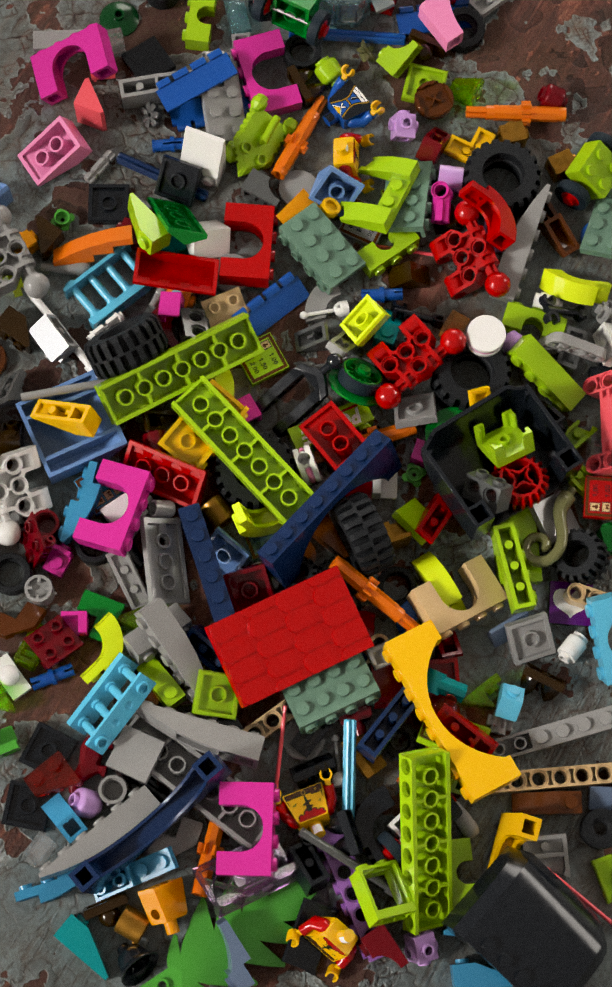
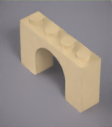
(486, 597)

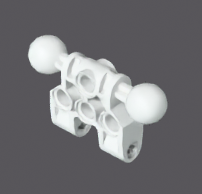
(34, 499)

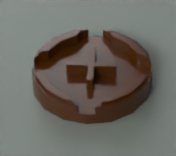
(433, 100)

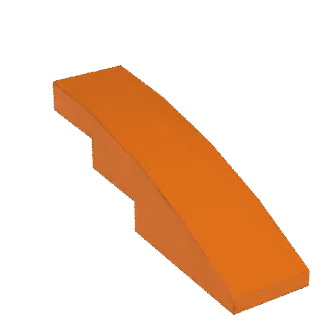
(97, 243)

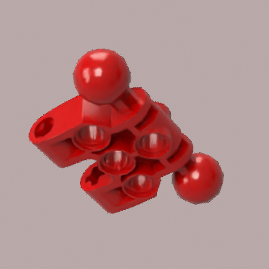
(481, 263)
(425, 354)

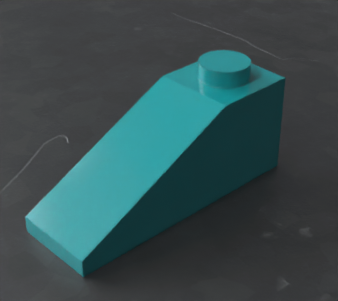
(81, 941)

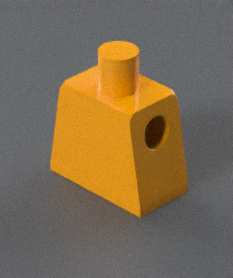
(165, 903)

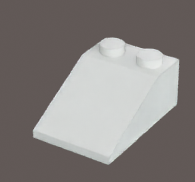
(206, 152)

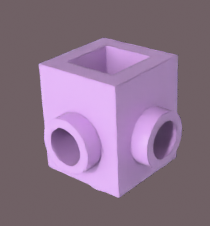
(403, 126)
(421, 948)

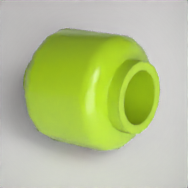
(328, 70)

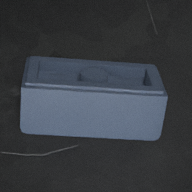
(498, 634)
(599, 797)

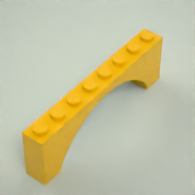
(475, 771)

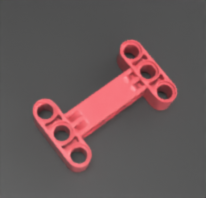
(600, 387)

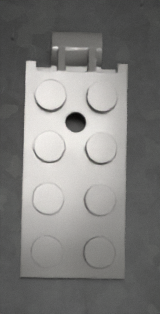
(223, 107)
(164, 563)

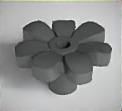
(151, 115)

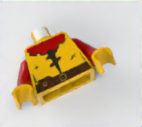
(347, 156)
(309, 807)
(330, 938)

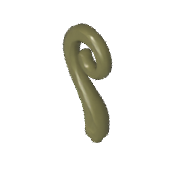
(561, 506)

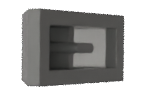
(312, 338)

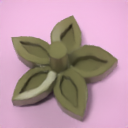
(366, 52)

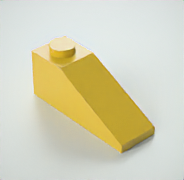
(68, 416)

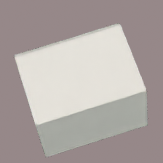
(217, 241)

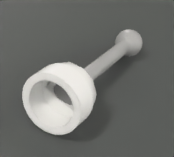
(338, 776)

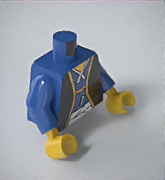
(349, 105)

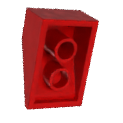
(332, 435)

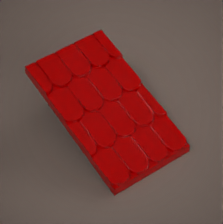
(289, 636)

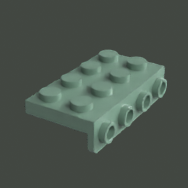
(418, 204)
(598, 234)
(320, 248)
(332, 694)

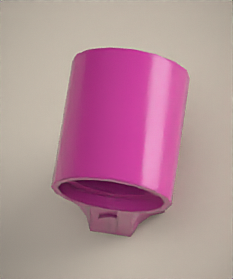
(441, 204)

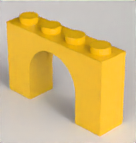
(514, 831)

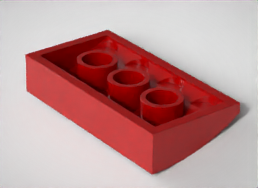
(173, 477)

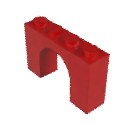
(256, 269)

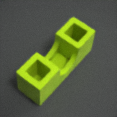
(197, 34)
(379, 259)
(518, 315)
(460, 853)

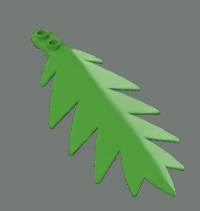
(203, 948)

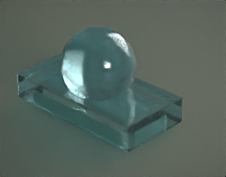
(237, 16)

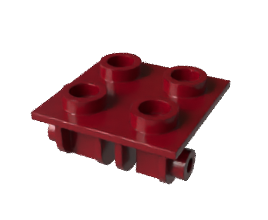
(35, 545)
(53, 642)

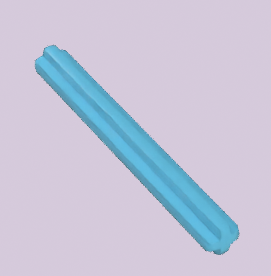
(349, 765)

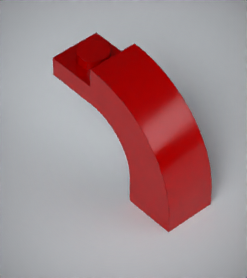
(495, 211)

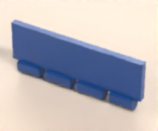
(409, 20)
(200, 80)
(193, 113)
(276, 304)

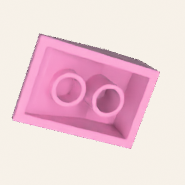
(54, 151)

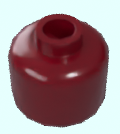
(552, 96)

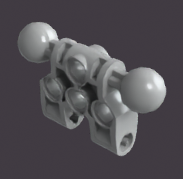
(35, 284)

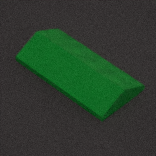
(178, 220)

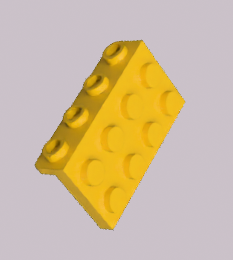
(185, 444)

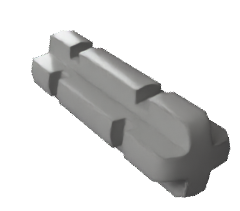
(99, 167)

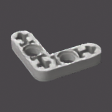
(565, 342)

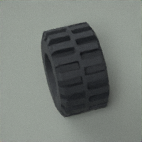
(593, 566)

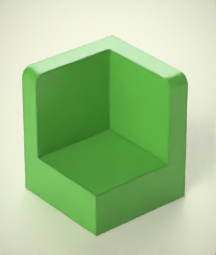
(8, 742)

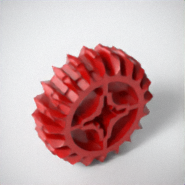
(533, 491)

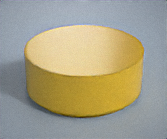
(330, 207)

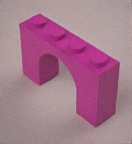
(248, 54)
(50, 62)
(118, 535)
(260, 859)

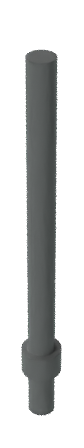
(342, 857)

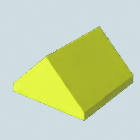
(364, 321)

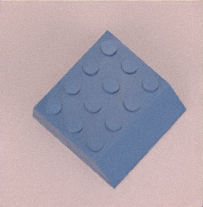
(67, 453)

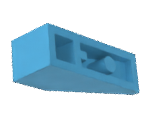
(475, 975)

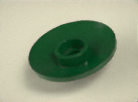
(128, 21)

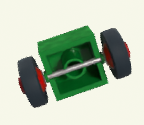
(295, 16)

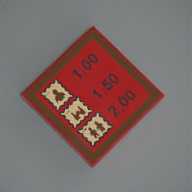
(597, 498)

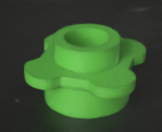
(62, 214)
(412, 468)

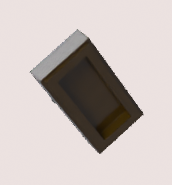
(430, 46)
(107, 909)

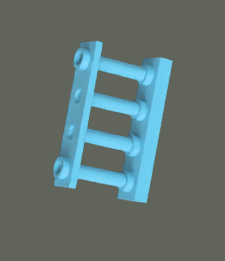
(130, 293)
(102, 694)

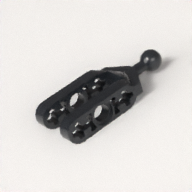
(318, 380)

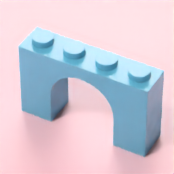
(600, 614)

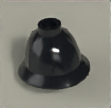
(135, 963)

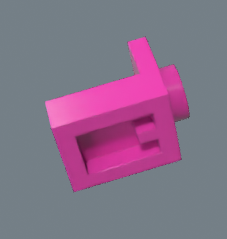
(58, 560)

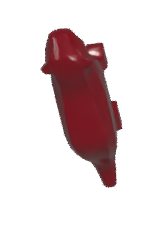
(89, 764)

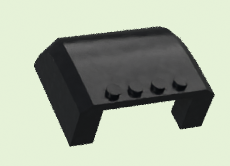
(453, 453)
(529, 924)

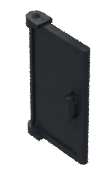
(306, 954)

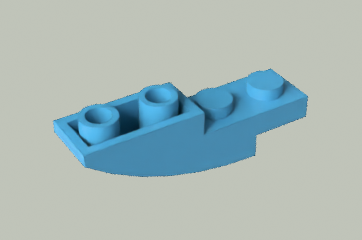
(88, 497)
(140, 872)
(47, 890)

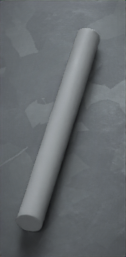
(60, 390)

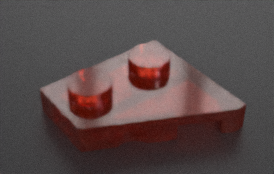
(52, 776)

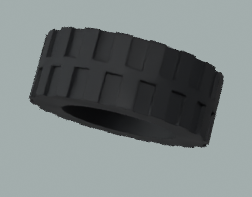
(478, 26)

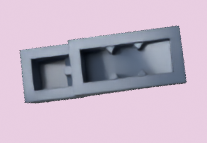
(237, 956)

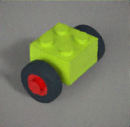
(588, 173)

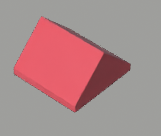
(88, 107)

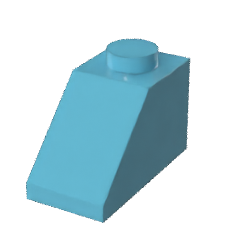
(509, 701)

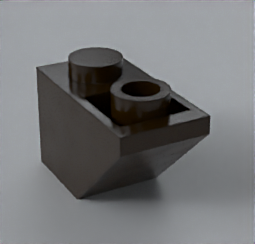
(15, 328)
(11, 436)

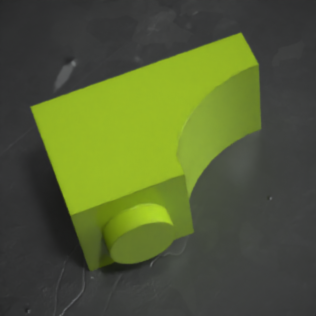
(398, 59)

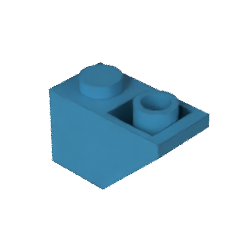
(64, 817)

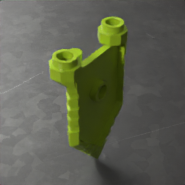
(260, 137)

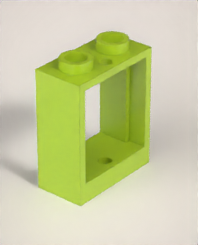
(397, 885)

